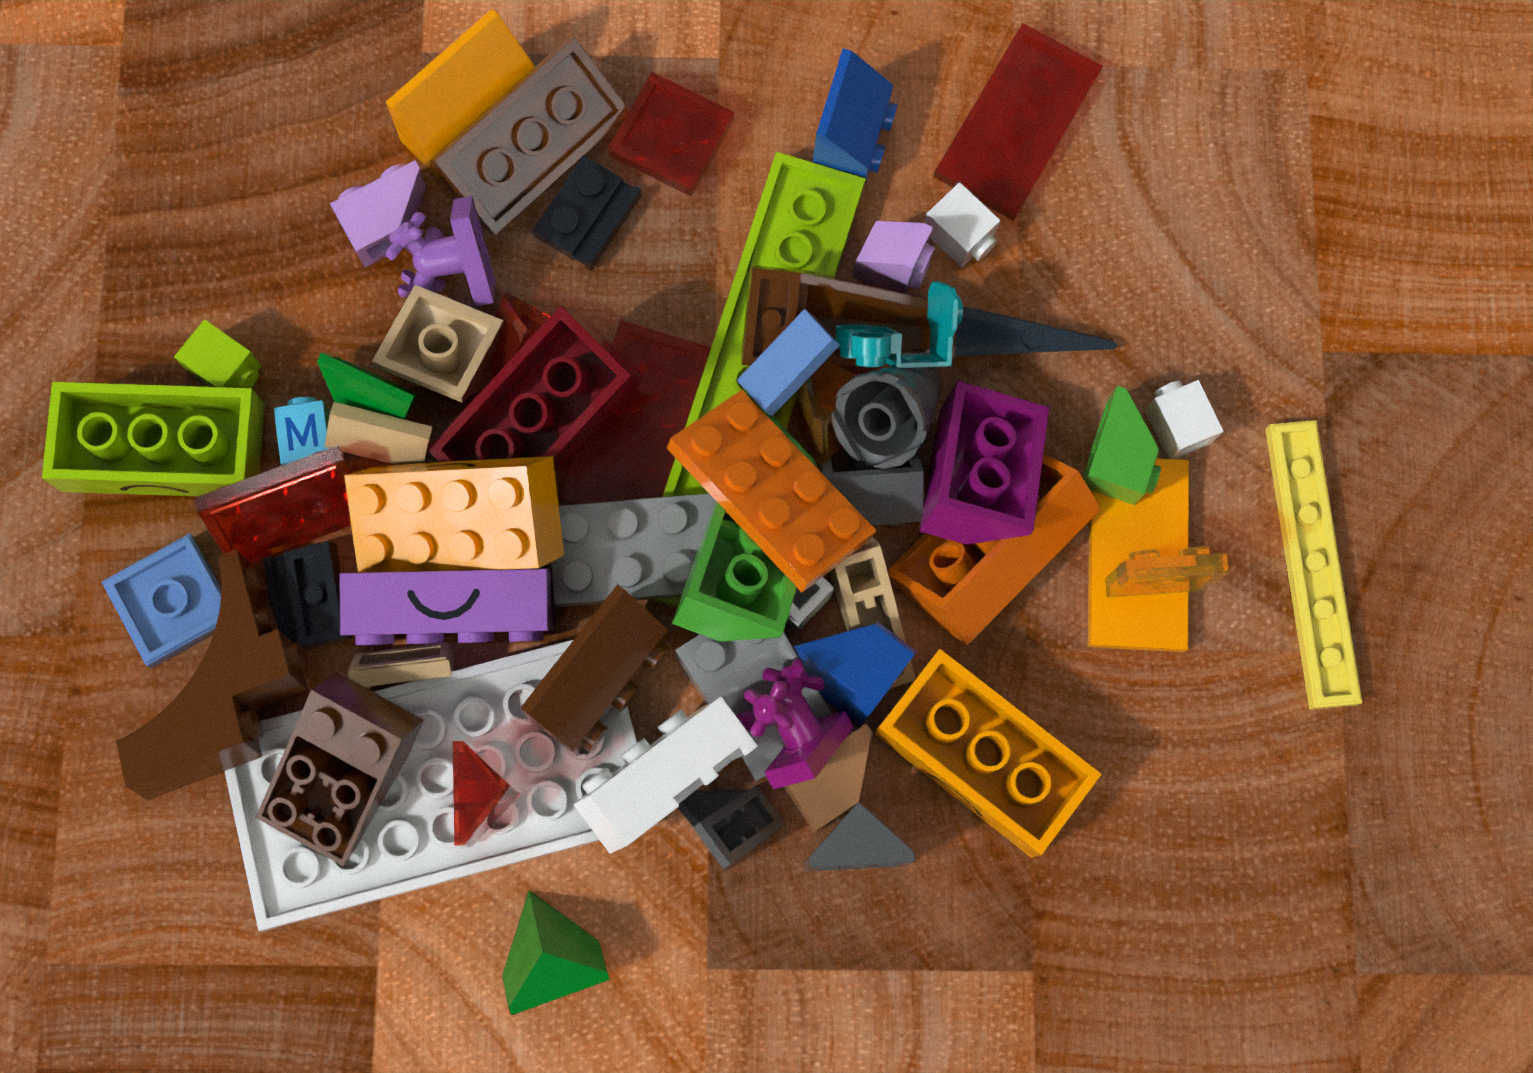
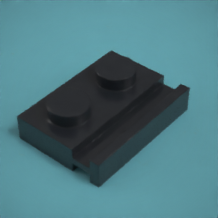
(587, 212)
(306, 594)

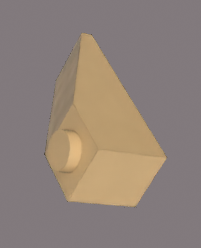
(867, 596)

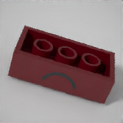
(544, 397)

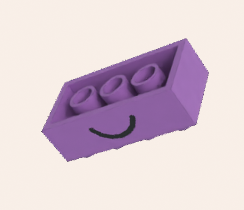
(446, 602)

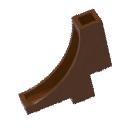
(214, 716)

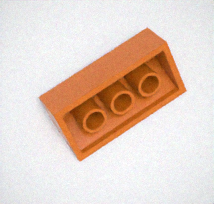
(972, 583)

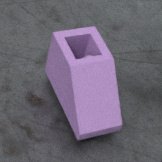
(379, 208)
(895, 255)

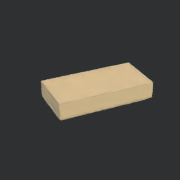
(377, 435)
(402, 664)

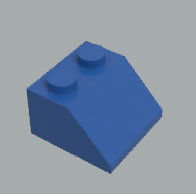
(854, 118)

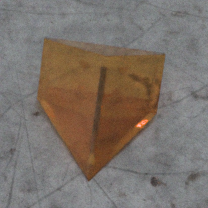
(815, 409)

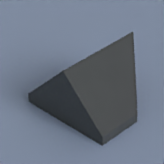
(730, 821)

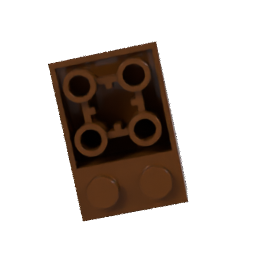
(338, 766)

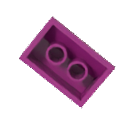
(984, 466)

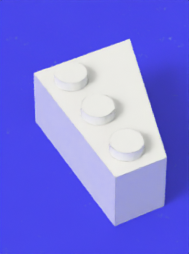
(662, 773)

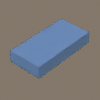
(788, 362)

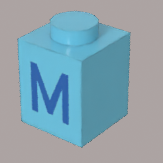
(301, 428)

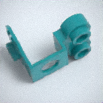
(880, 345)

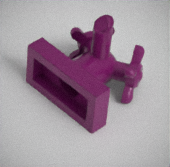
(806, 739)

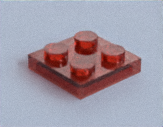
(671, 134)

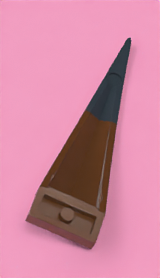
(782, 294)

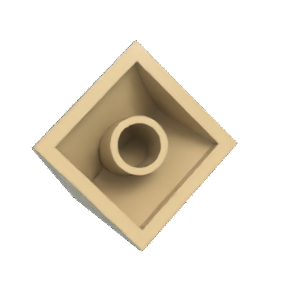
(440, 345)

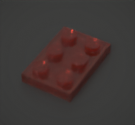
(279, 506)

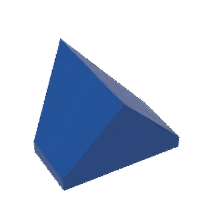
(856, 667)

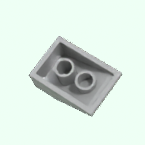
(733, 668)

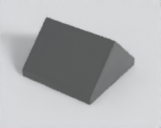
(859, 843)

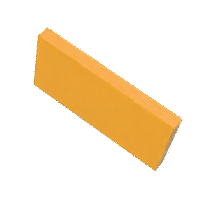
(1121, 528)

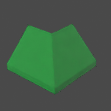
(364, 389)

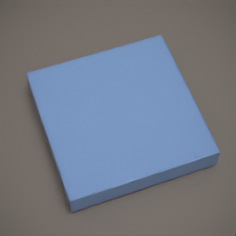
(167, 600)

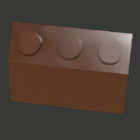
(597, 672)

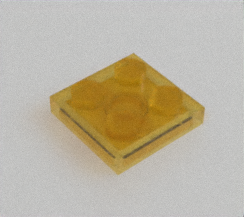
(1150, 574)

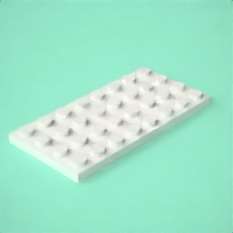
(413, 829)

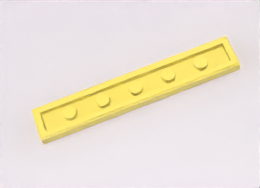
(1313, 565)

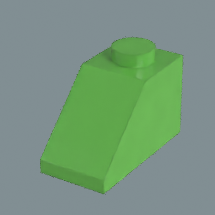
(1122, 452)

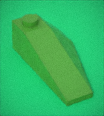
(733, 586)

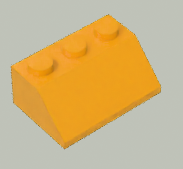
(457, 87)

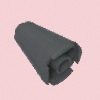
(886, 413)

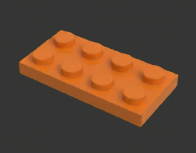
(771, 490)

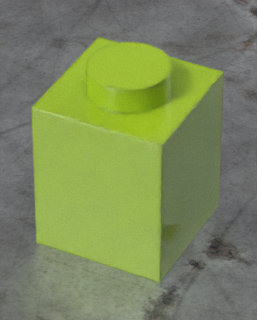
(218, 359)

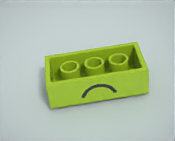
(151, 438)

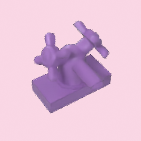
(449, 255)

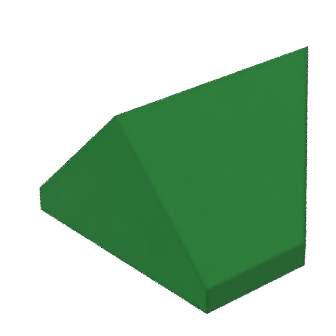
(549, 958)

